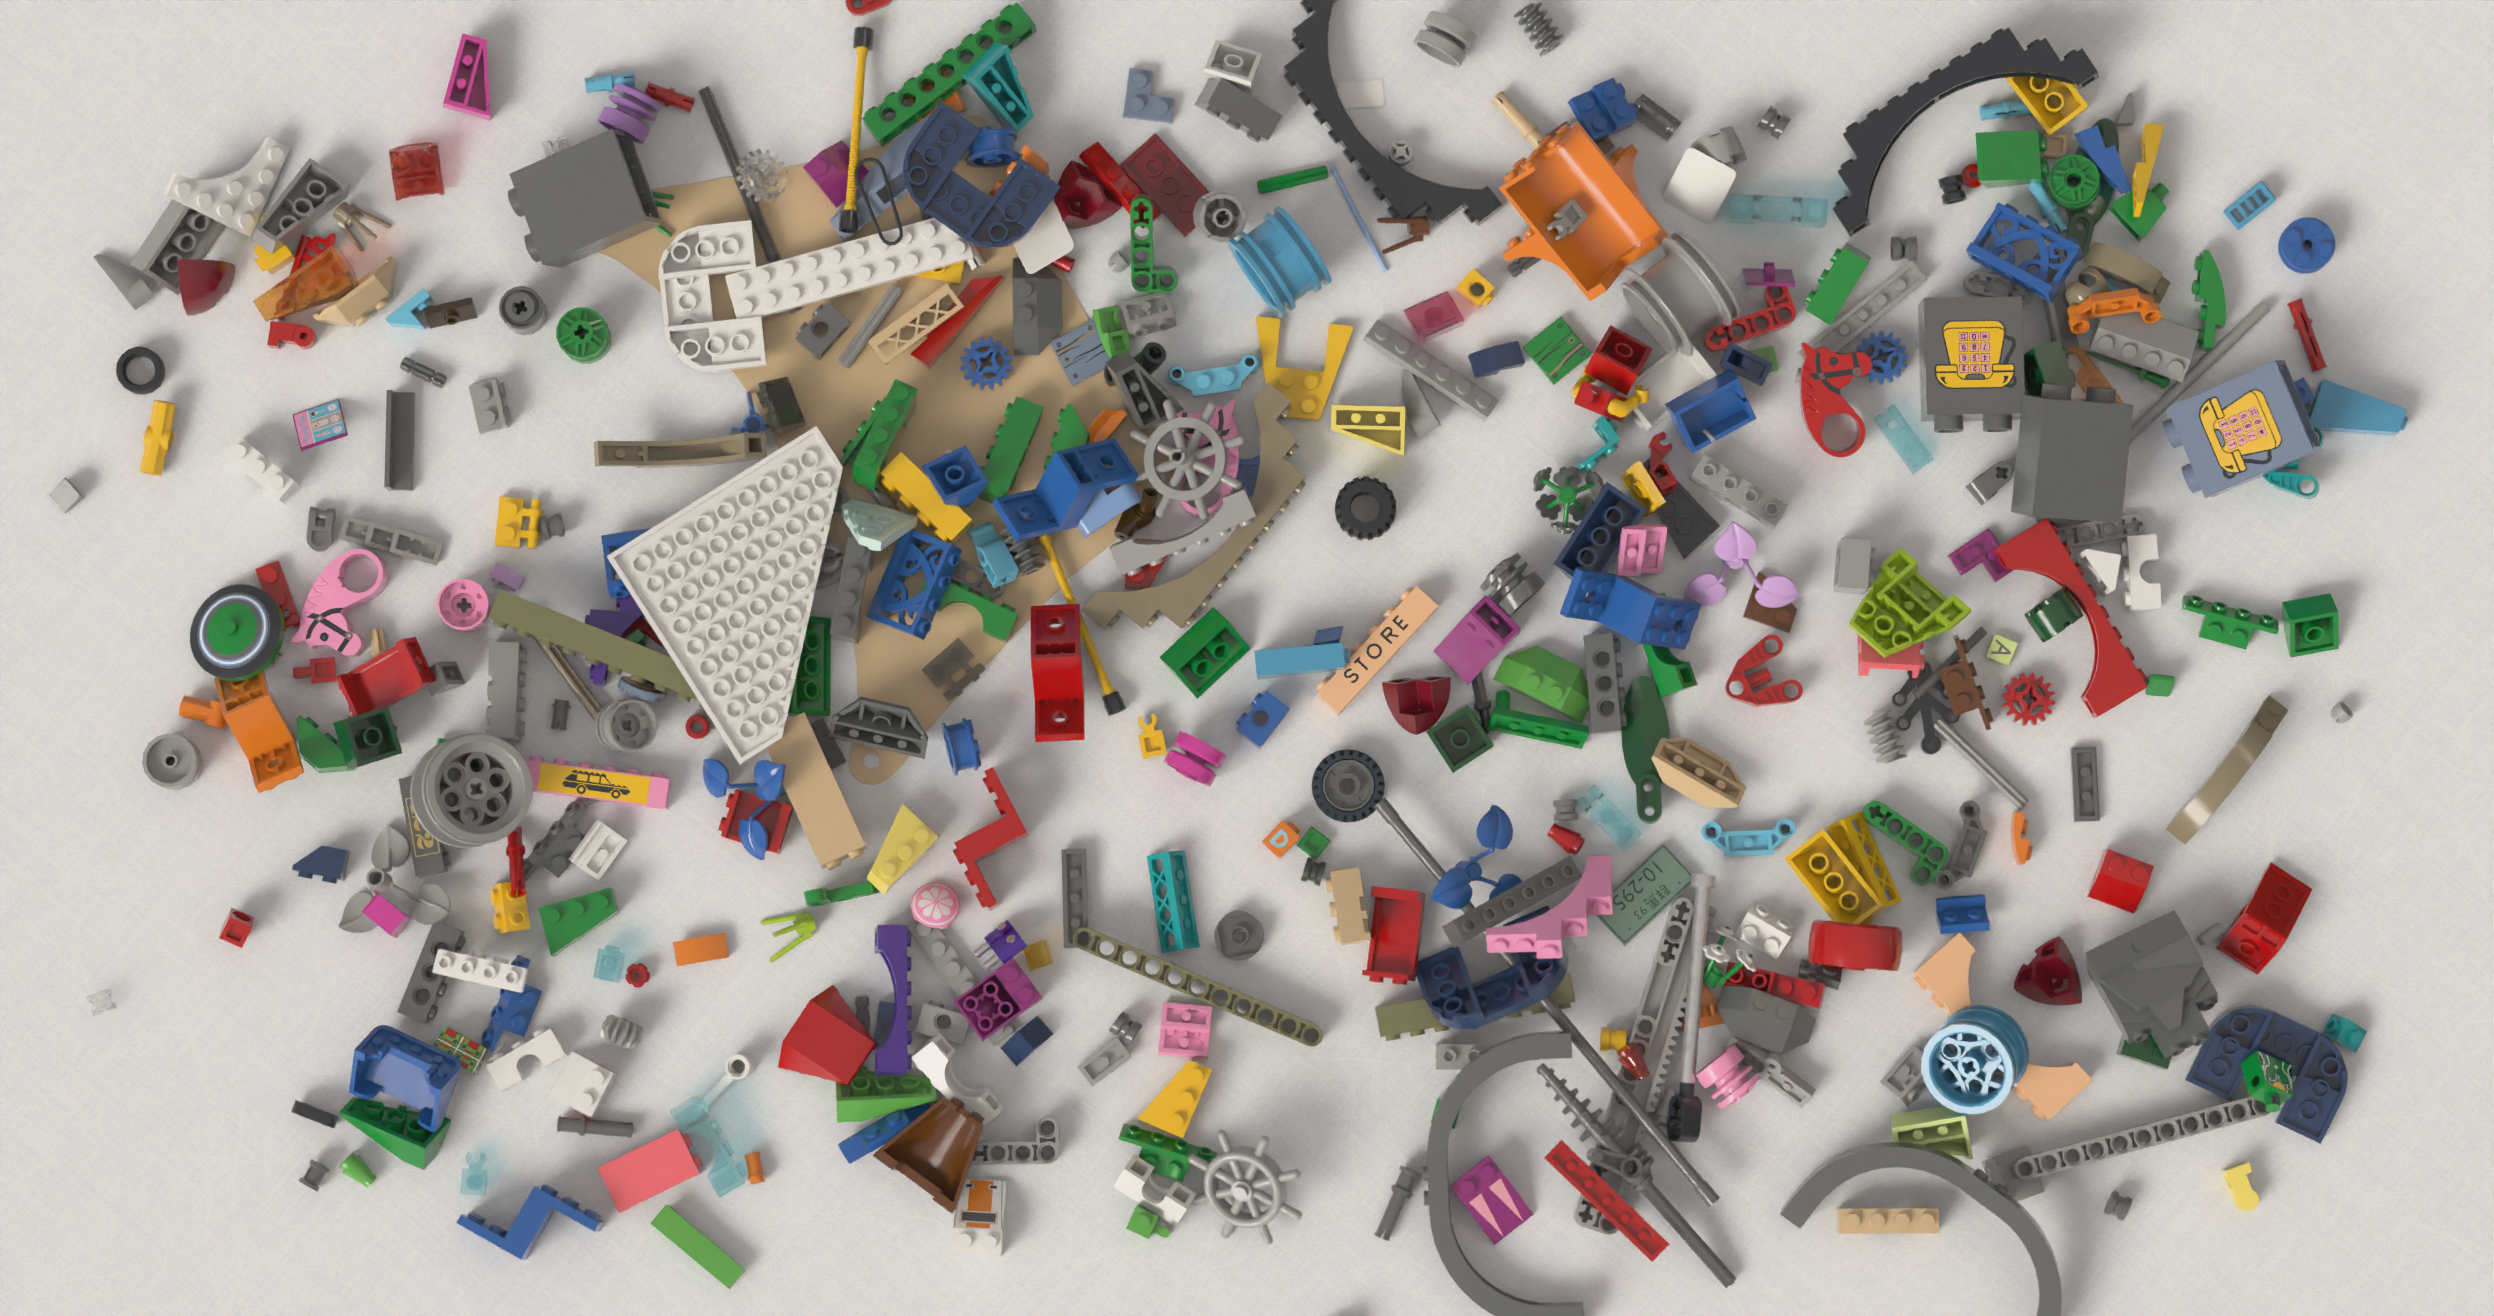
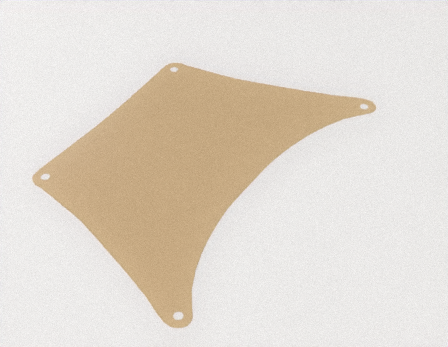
(945, 416)

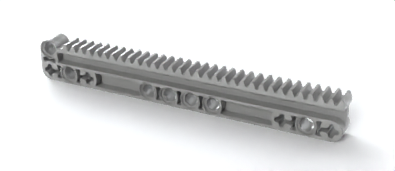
(1661, 1007)

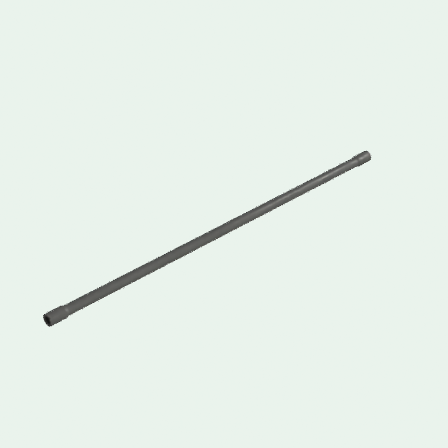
(1701, 1186)

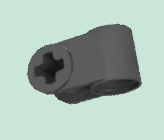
(1987, 484)

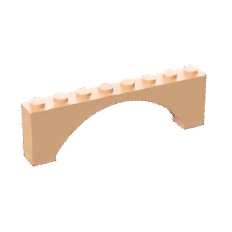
(1947, 979)

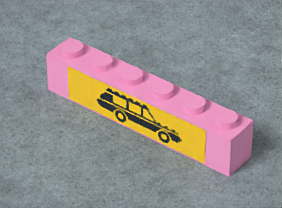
(598, 784)

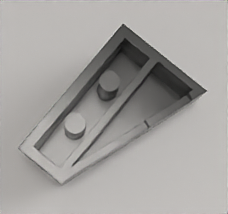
(1238, 109)

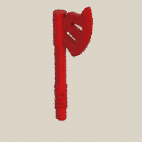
(311, 244)

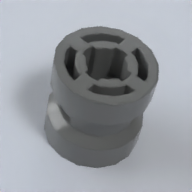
(1774, 122)
(1904, 248)
(1125, 1028)

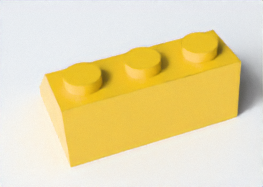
(2049, 101)

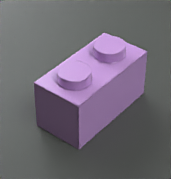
(508, 577)

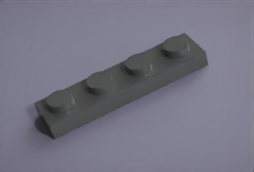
(1074, 896)

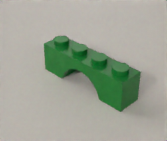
(997, 620)
(1669, 672)

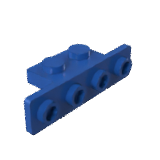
(512, 1011)
(879, 1132)

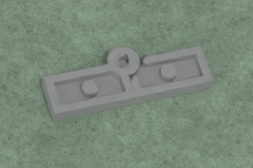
(1773, 1070)

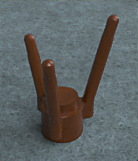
(1417, 226)

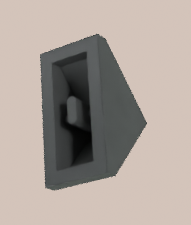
(447, 677)

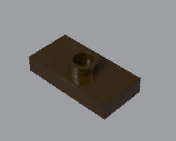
(450, 312)

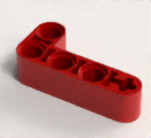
(1747, 322)

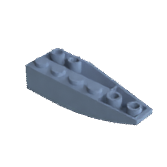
(875, 185)

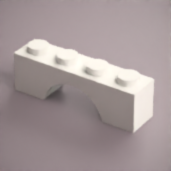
(935, 1061)

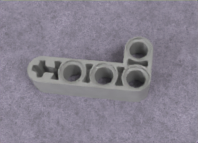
(1011, 1148)

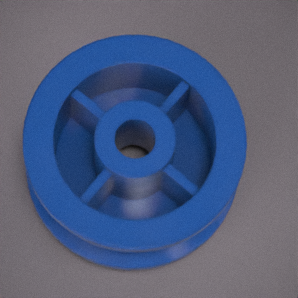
(993, 148)
(2316, 235)
(960, 746)

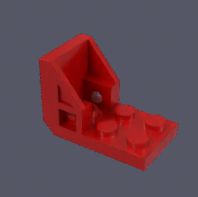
(2265, 920)

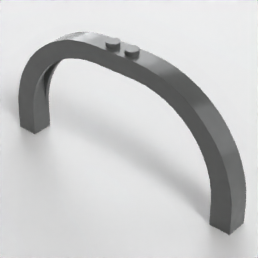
(1502, 1055)
(1950, 1168)

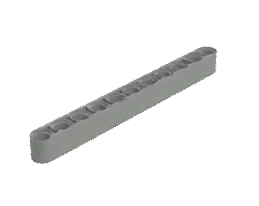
(2130, 1139)

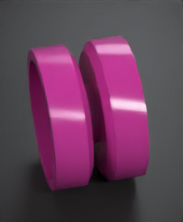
(1194, 760)

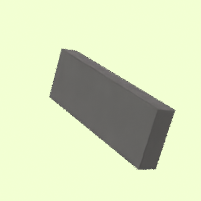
(2084, 784)

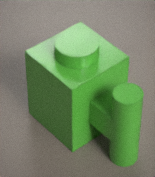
(1145, 1223)

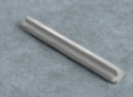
(1980, 763)

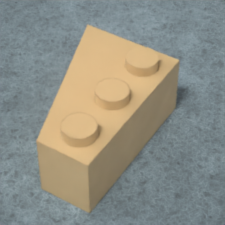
(1348, 906)

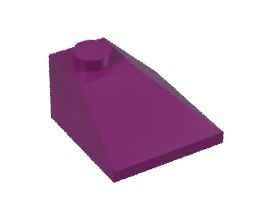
(830, 172)

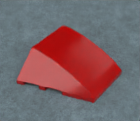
(827, 1040)

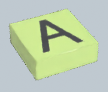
(2001, 650)

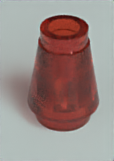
(1633, 1061)

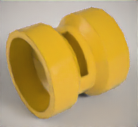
(1612, 1039)

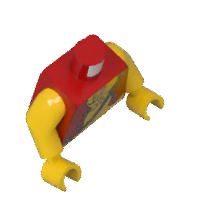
(1604, 401)

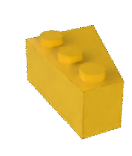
(1178, 1100)

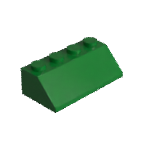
(813, 675)

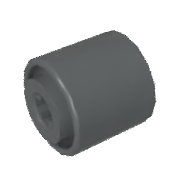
(525, 322)

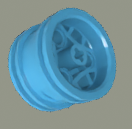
(1279, 261)
(1951, 1072)

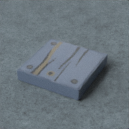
(1081, 353)

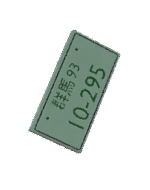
(1646, 893)

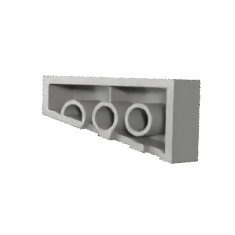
(302, 203)

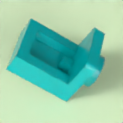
(2344, 1032)

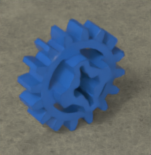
(1885, 368)
(995, 369)

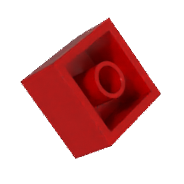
(1618, 360)

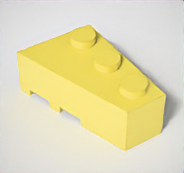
(1372, 424)
(901, 850)

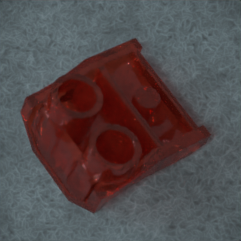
(416, 170)

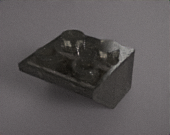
(782, 405)

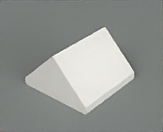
(2101, 568)

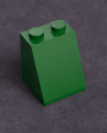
(2011, 158)

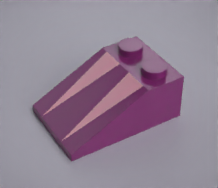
(1491, 1199)

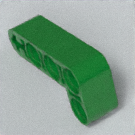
(1146, 243)
(1902, 838)

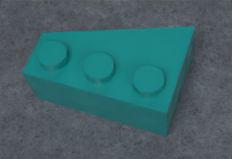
(998, 86)

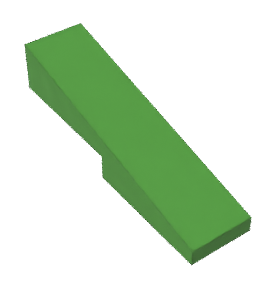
(698, 1246)

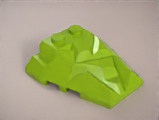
(1904, 607)

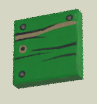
(1557, 350)

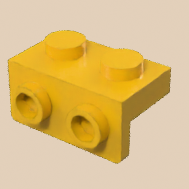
(510, 911)

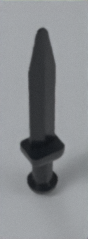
(1482, 703)

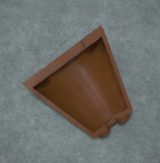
(936, 1150)

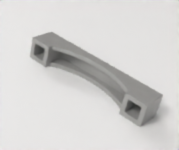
(1133, 553)

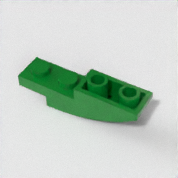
(2210, 290)

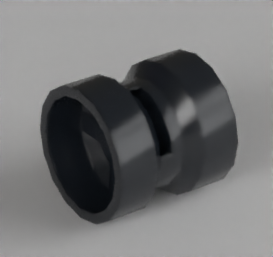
(1952, 189)

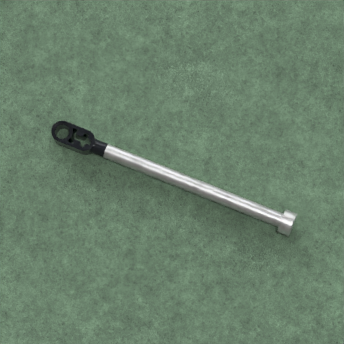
(1685, 1108)

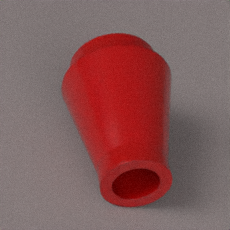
(1567, 839)

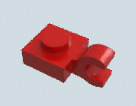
(320, 670)

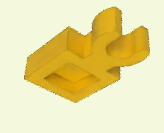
(1151, 741)

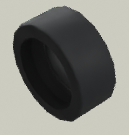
(122, 365)

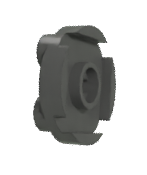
(1227, 927)

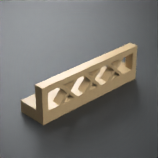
(912, 316)

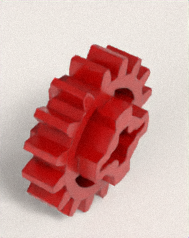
(2017, 697)

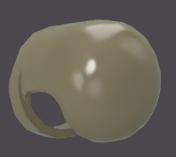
(2079, 292)

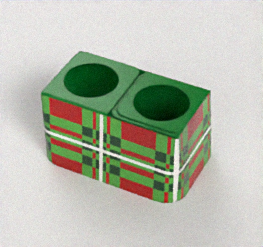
(466, 1050)

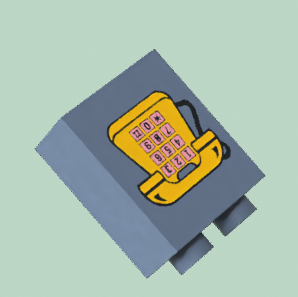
(2241, 430)

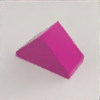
(386, 915)

